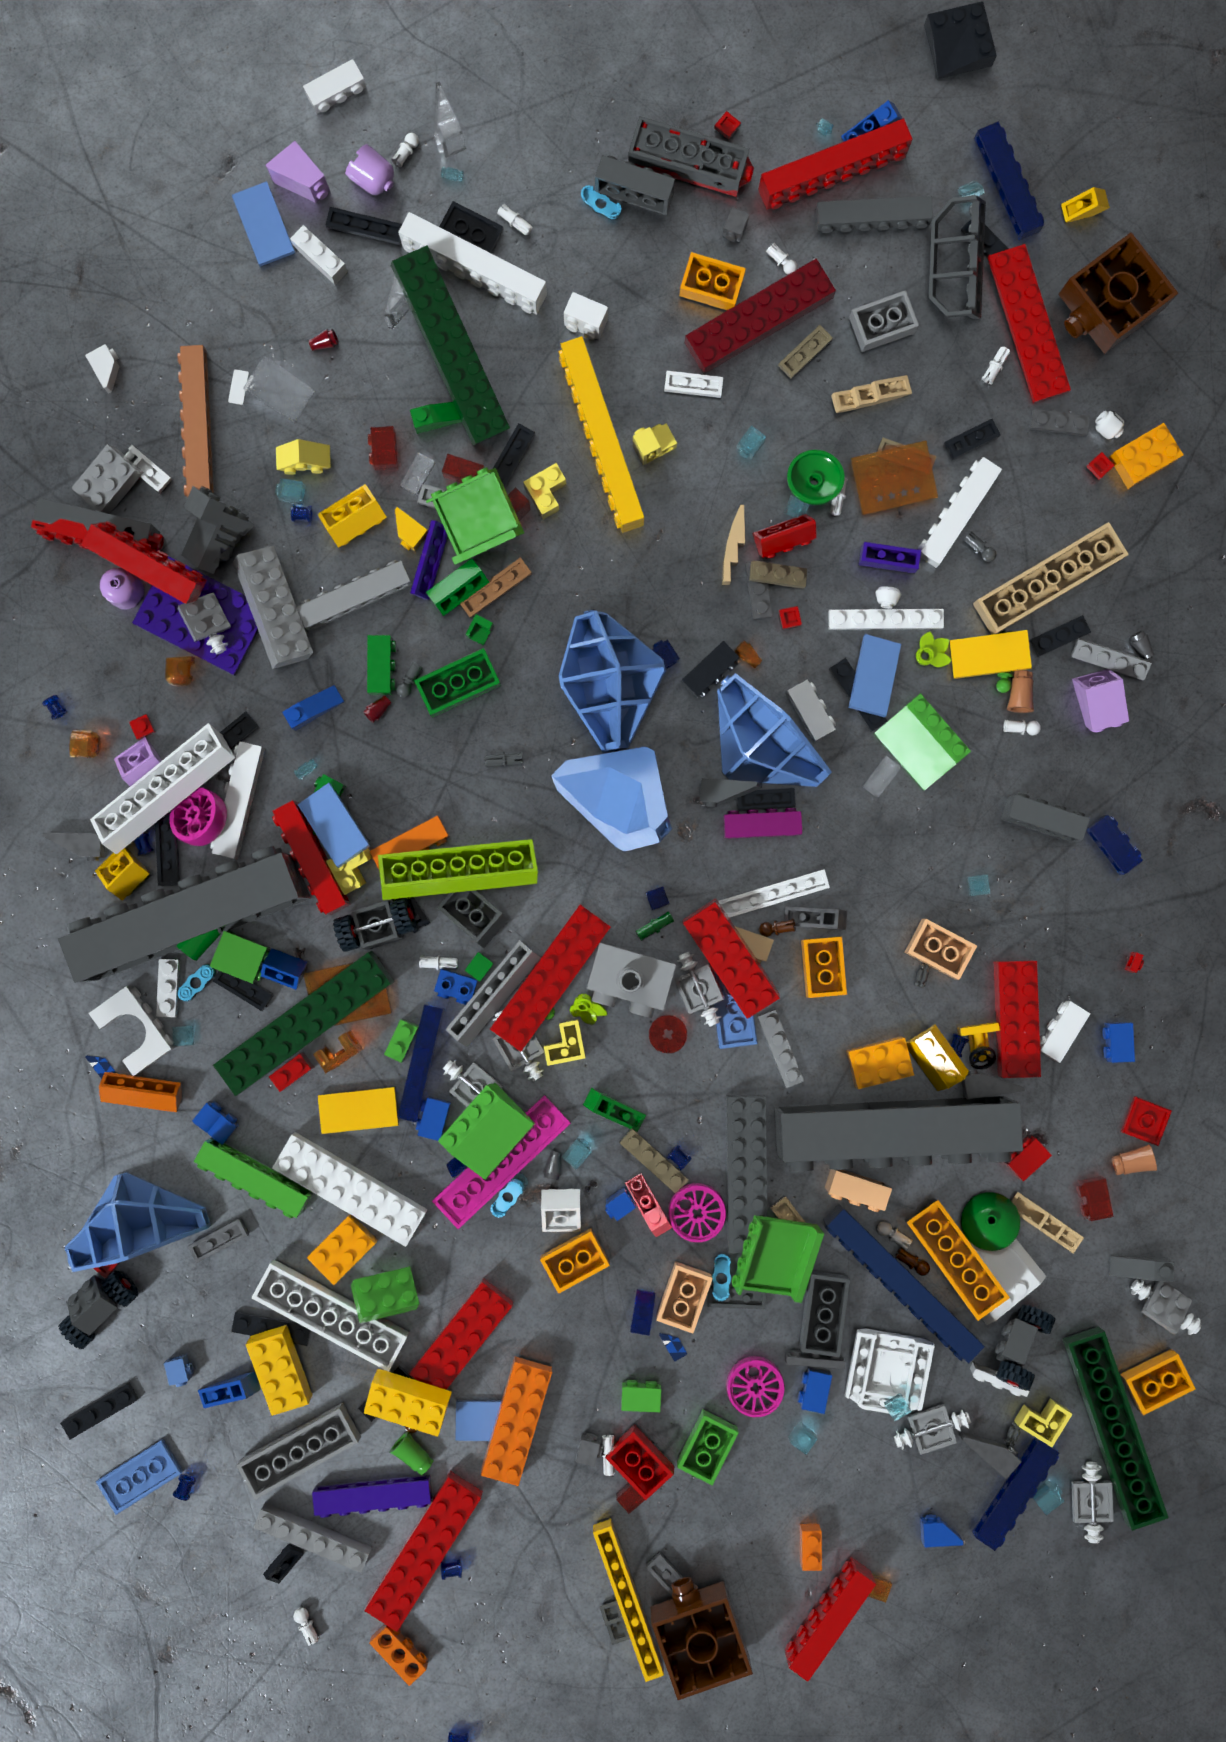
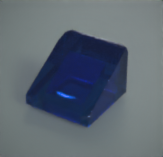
(657, 898)
(455, 1167)

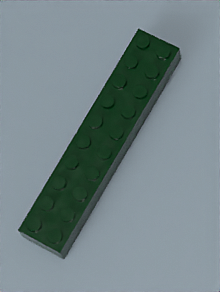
(449, 345)
(303, 1023)
(1115, 1428)

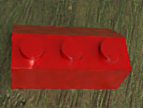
(785, 536)
(640, 1462)

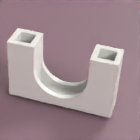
(156, 1041)

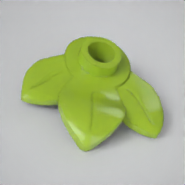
(934, 649)
(587, 1009)

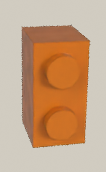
(810, 1547)

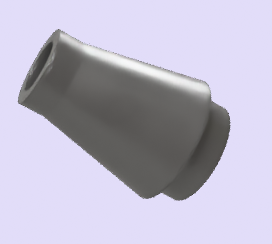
(1142, 644)
(553, 1166)

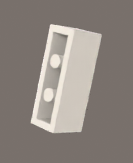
(334, 86)
(319, 255)
(811, 710)
(1063, 1030)

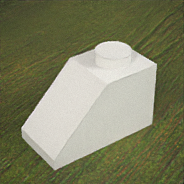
(104, 365)

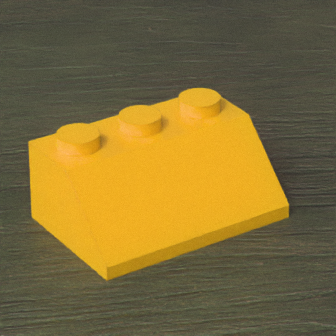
(352, 515)
(937, 1058)

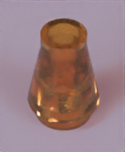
(748, 654)

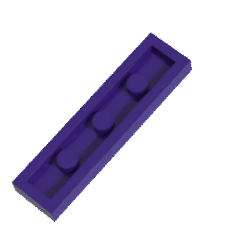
(429, 560)

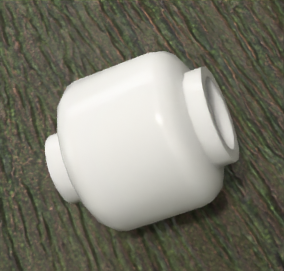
(1109, 424)

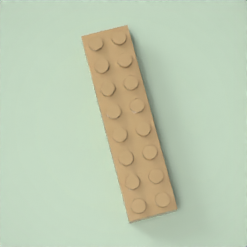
(1050, 579)

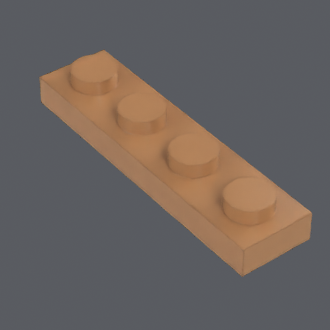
(496, 587)

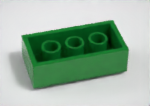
(457, 683)

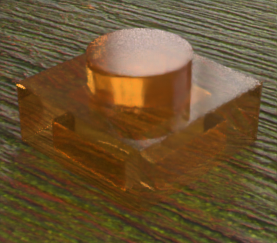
(881, 1589)

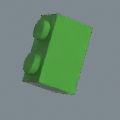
(401, 1040)
(641, 1396)

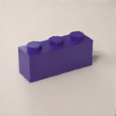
(889, 557)

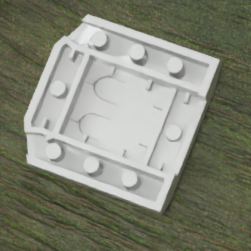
(1014, 1272)
(886, 1366)

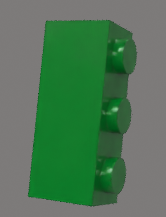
(457, 587)
(380, 664)

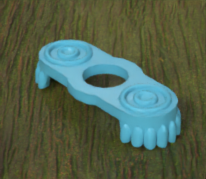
(590, 197)
(204, 973)
(501, 1206)
(722, 1265)

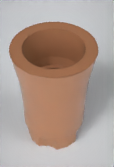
(1021, 692)
(1135, 1161)

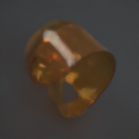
(173, 668)
(84, 744)

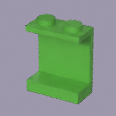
(239, 957)

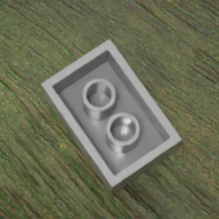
(883, 321)
(107, 480)

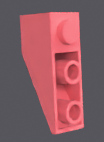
(648, 1205)

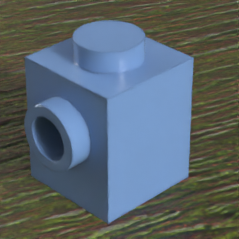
(178, 1370)

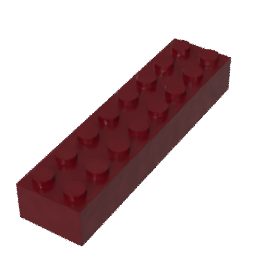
(760, 316)

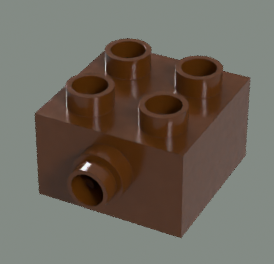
(1116, 294)
(700, 1638)

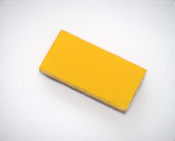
(990, 654)
(358, 1110)

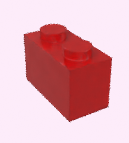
(291, 1071)
(1029, 1160)

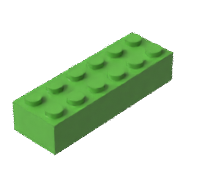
(253, 1177)

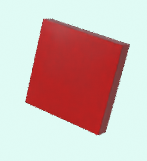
(1146, 1121)

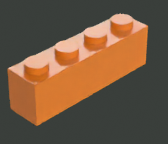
(416, 839)
(140, 1092)

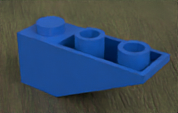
(882, 116)

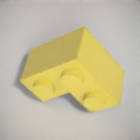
(653, 442)
(303, 456)
(541, 488)
(348, 875)
(571, 1046)
(1046, 1425)

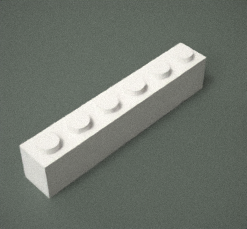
(959, 512)
(239, 798)

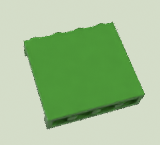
(476, 514)
(778, 1257)

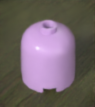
(371, 171)
(127, 591)

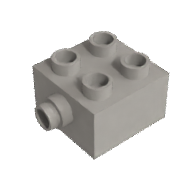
(631, 978)

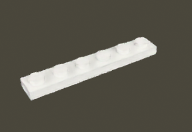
(885, 619)
(775, 893)

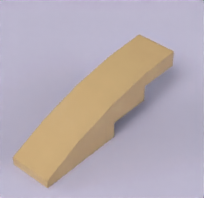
(871, 394)
(735, 540)
(1047, 1223)

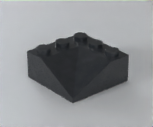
(960, 40)

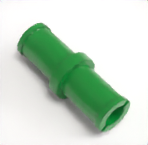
(654, 926)

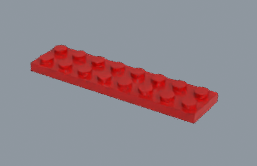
(1029, 323)
(550, 978)

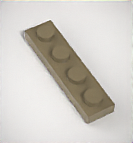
(653, 1160)

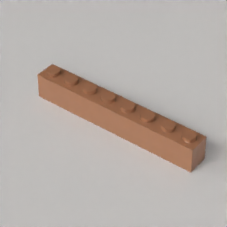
(195, 417)

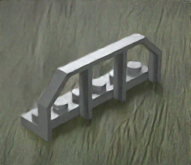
(975, 251)

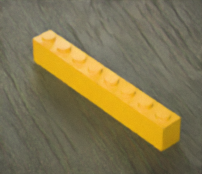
(628, 1600)

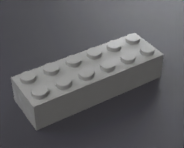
(272, 607)
(298, 1451)

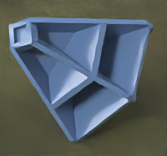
(609, 678)
(763, 740)
(618, 795)
(133, 1221)

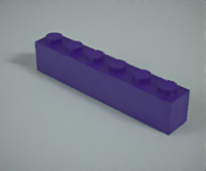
(372, 1495)

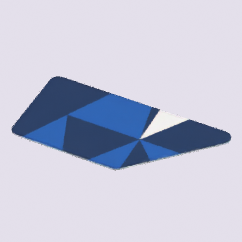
(100, 1065)
(673, 1346)

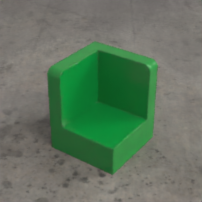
(479, 629)
(479, 966)

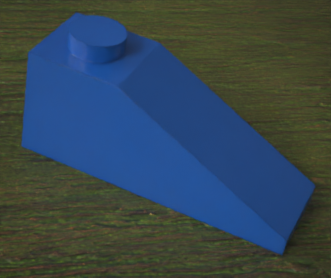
(312, 707)
(229, 1390)

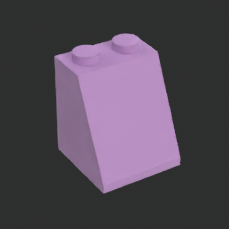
(298, 173)
(1101, 700)

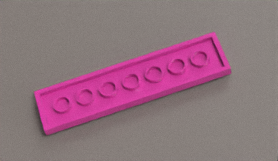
(471, 1192)

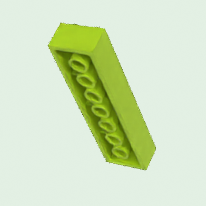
(457, 869)

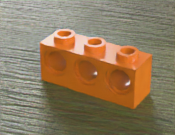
(399, 1662)

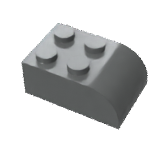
(473, 915)

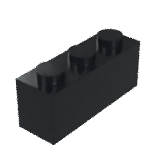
(710, 670)

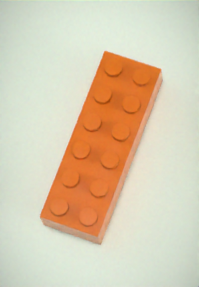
(516, 1421)

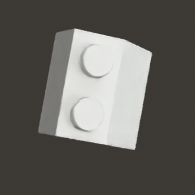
(561, 1210)

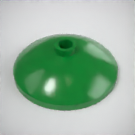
(818, 467)
(985, 1235)

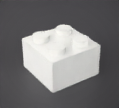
(585, 316)

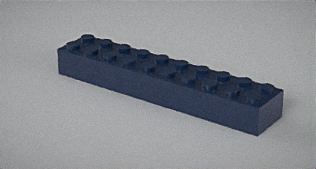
(906, 1286)

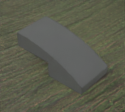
(614, 1622)

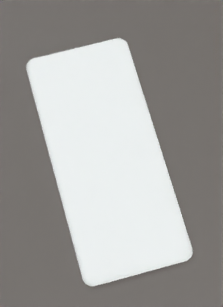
(238, 382)

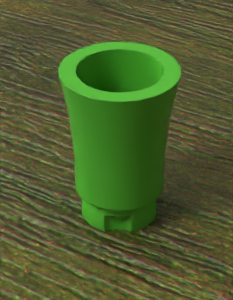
(411, 1453)

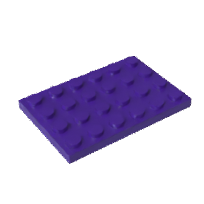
(162, 618)

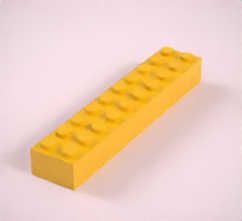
(602, 436)

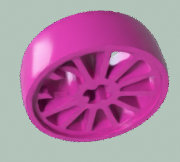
(207, 815)
(675, 1202)
(747, 1363)

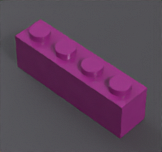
(762, 824)

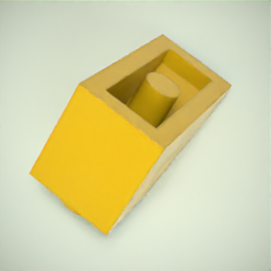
(1085, 205)
(409, 531)

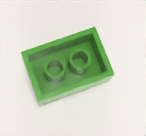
(384, 1294)
(707, 1447)

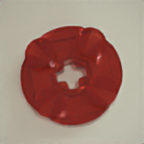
(678, 1036)

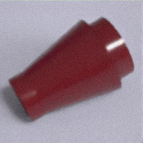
(324, 340)
(376, 709)

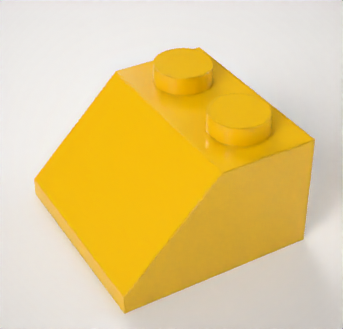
(122, 873)

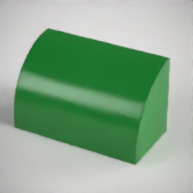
(198, 945)

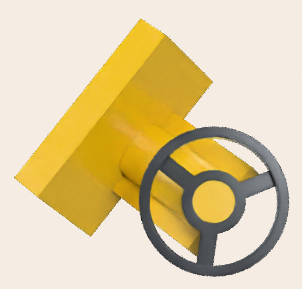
(979, 1043)

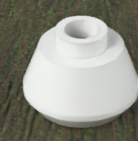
(888, 596)

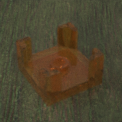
(328, 1061)

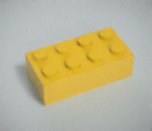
(279, 1370)
(407, 1402)

